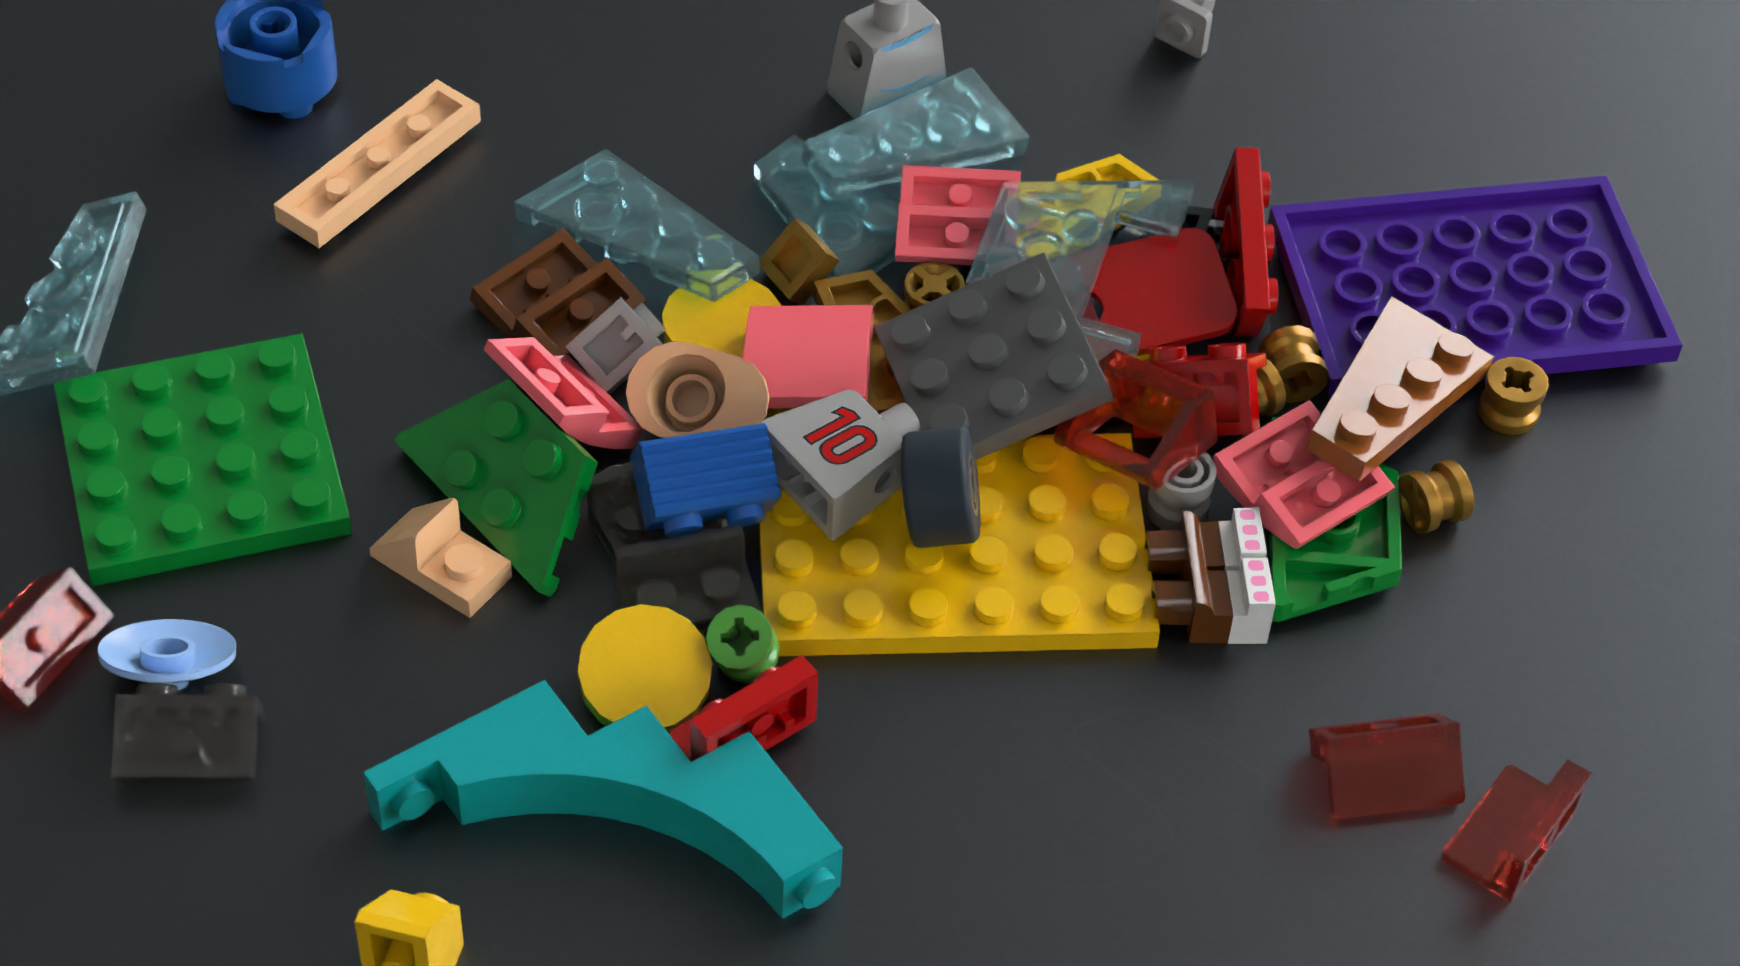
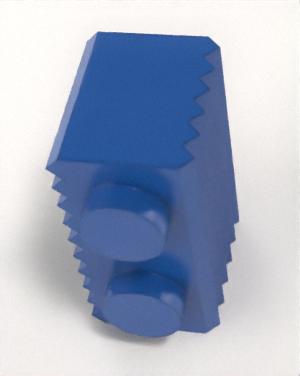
(705, 479)

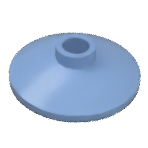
(167, 651)

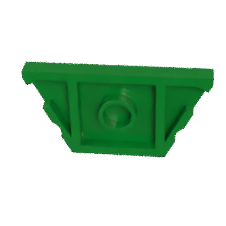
(509, 473)
(1341, 563)

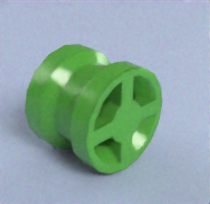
(747, 657)

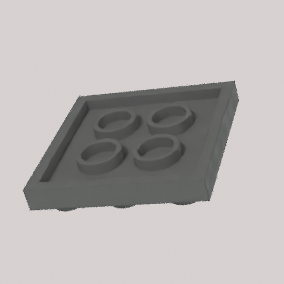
(996, 358)

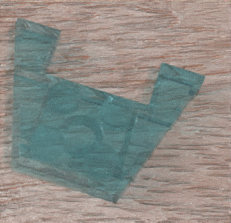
(1074, 230)

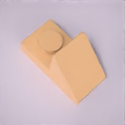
(441, 558)

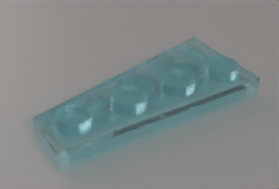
(938, 126)
(640, 223)
(75, 301)

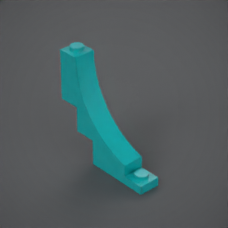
(538, 760)

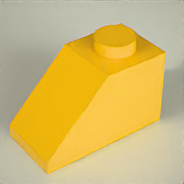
(409, 931)

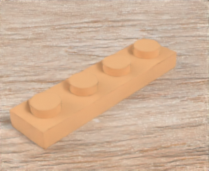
(377, 163)

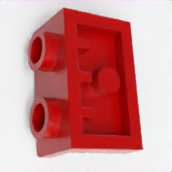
(1227, 373)
(770, 708)

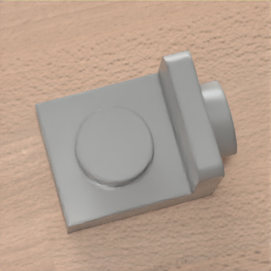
(1185, 24)
(616, 342)

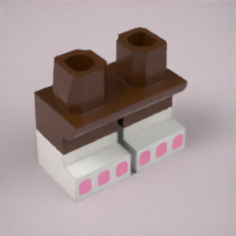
(1222, 580)

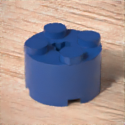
(276, 54)

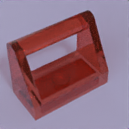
(1155, 402)

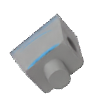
(885, 55)

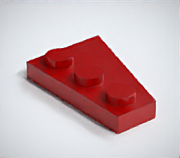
(1247, 240)

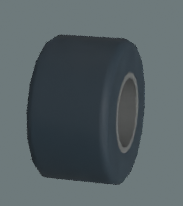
(940, 487)

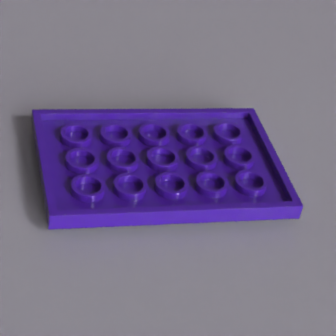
(1509, 266)

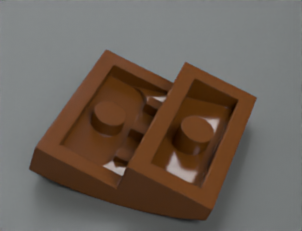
(552, 293)

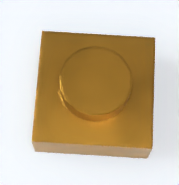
(797, 261)

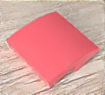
(946, 212)
(810, 351)
(566, 393)
(1290, 485)

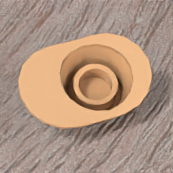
(694, 390)

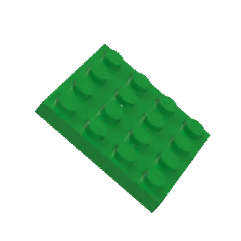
(200, 459)

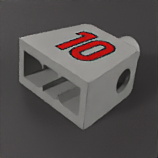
(839, 457)

